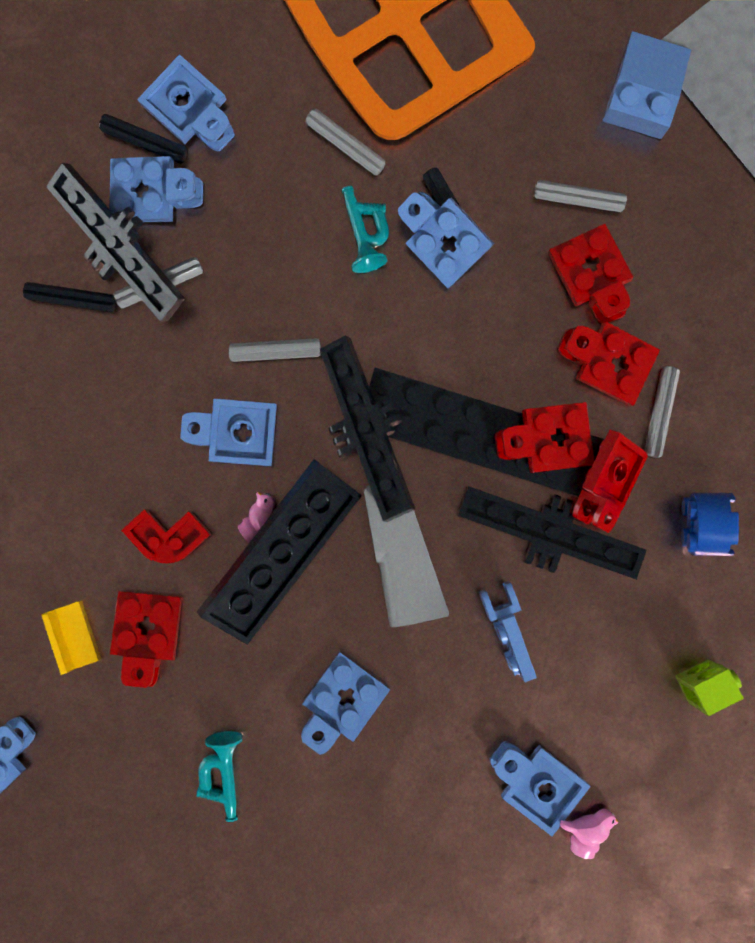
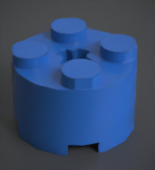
(710, 524)

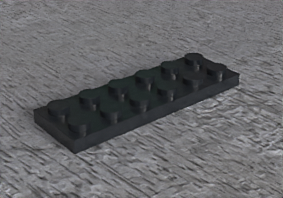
(279, 553)

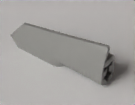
(405, 568)

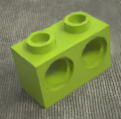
(710, 686)

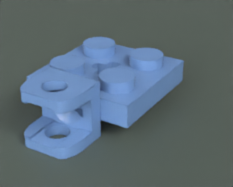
(199, 115)
(165, 186)
(432, 226)
(219, 428)
(509, 632)
(333, 717)
(10, 747)
(525, 776)

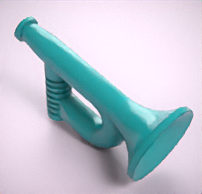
(367, 258)
(224, 745)

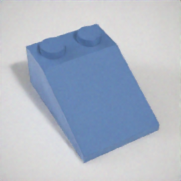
(647, 85)

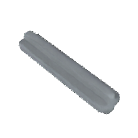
(345, 141)
(580, 196)
(176, 274)
(274, 350)
(662, 411)

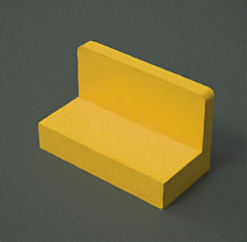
(71, 637)

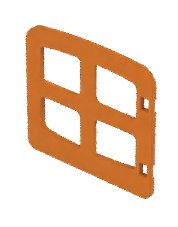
(504, 28)

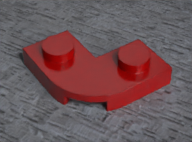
(164, 545)

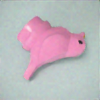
(258, 515)
(589, 832)

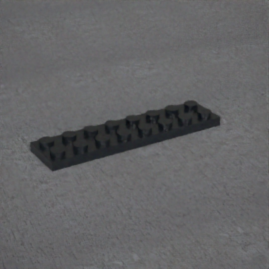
(465, 429)

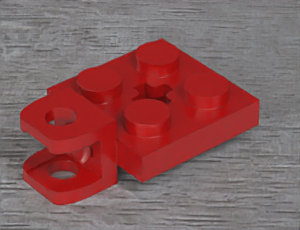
(598, 287)
(596, 356)
(535, 441)
(609, 481)
(149, 649)

